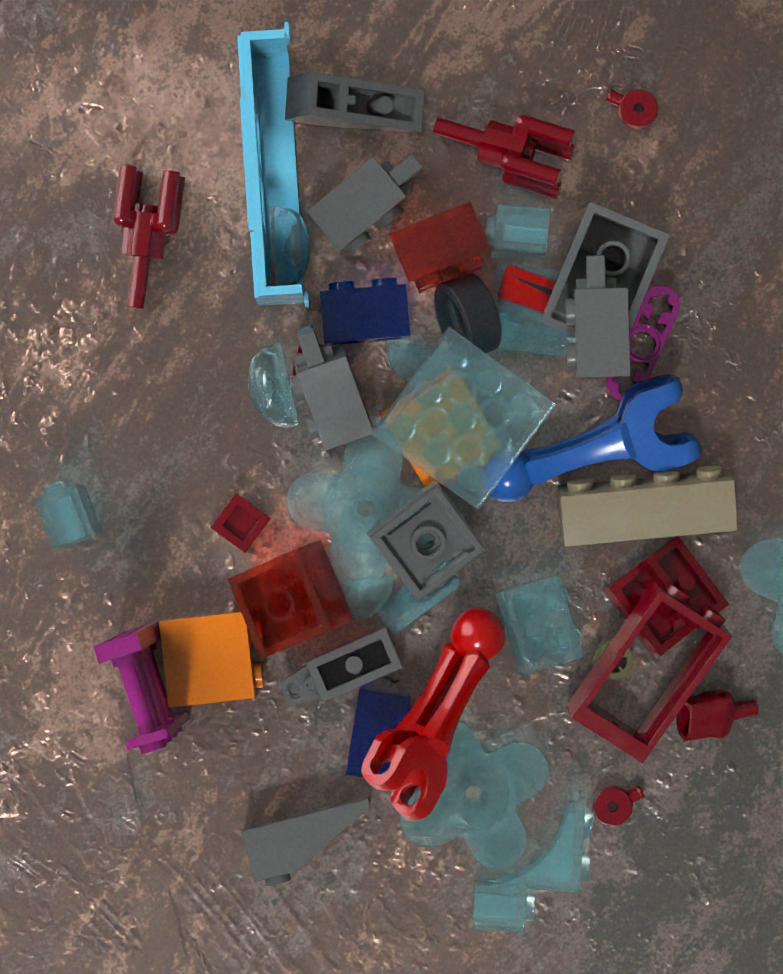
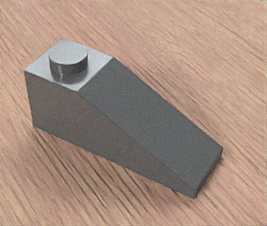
(353, 103)
(289, 842)

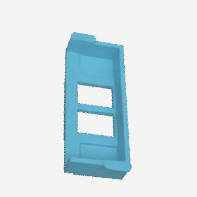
(267, 152)

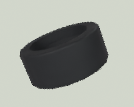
(469, 310)

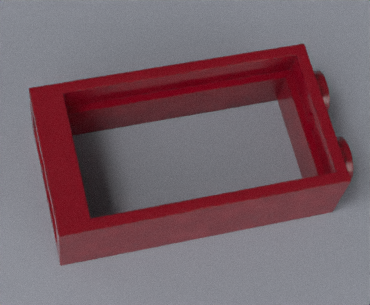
(641, 742)

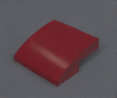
(667, 564)

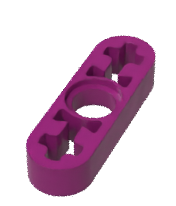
(665, 318)

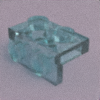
(539, 625)

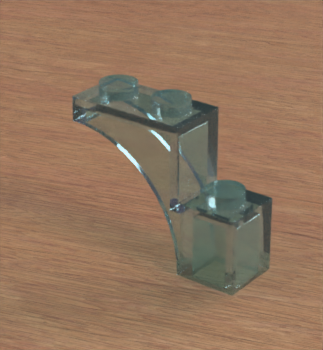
(504, 901)

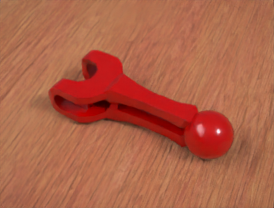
(426, 732)

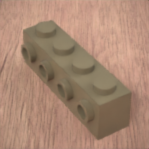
(647, 507)

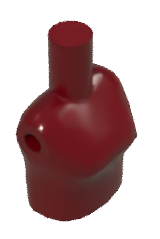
(712, 715)

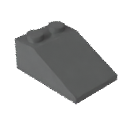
(630, 257)

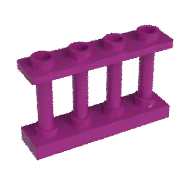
(144, 687)

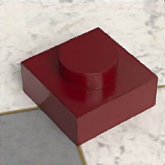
(240, 523)

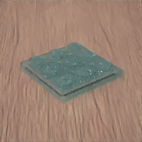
(463, 418)

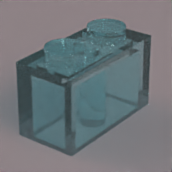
(518, 232)
(67, 513)

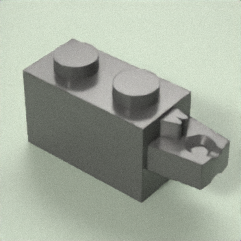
(363, 202)
(599, 324)
(330, 391)
(343, 668)

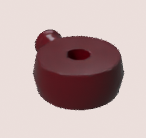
(626, 107)
(624, 804)

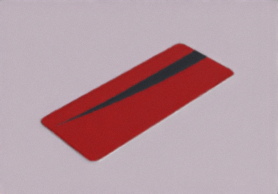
(526, 288)

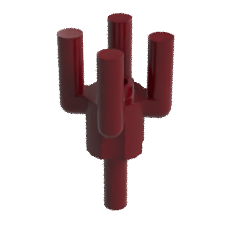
(515, 149)
(145, 224)

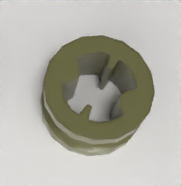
(621, 671)

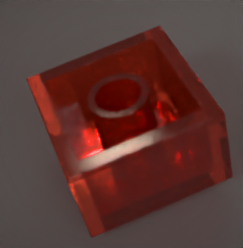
(439, 247)
(290, 599)

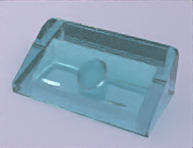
(403, 608)

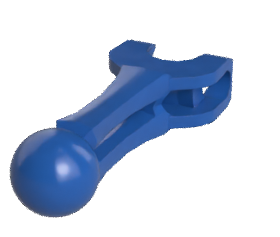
(622, 436)

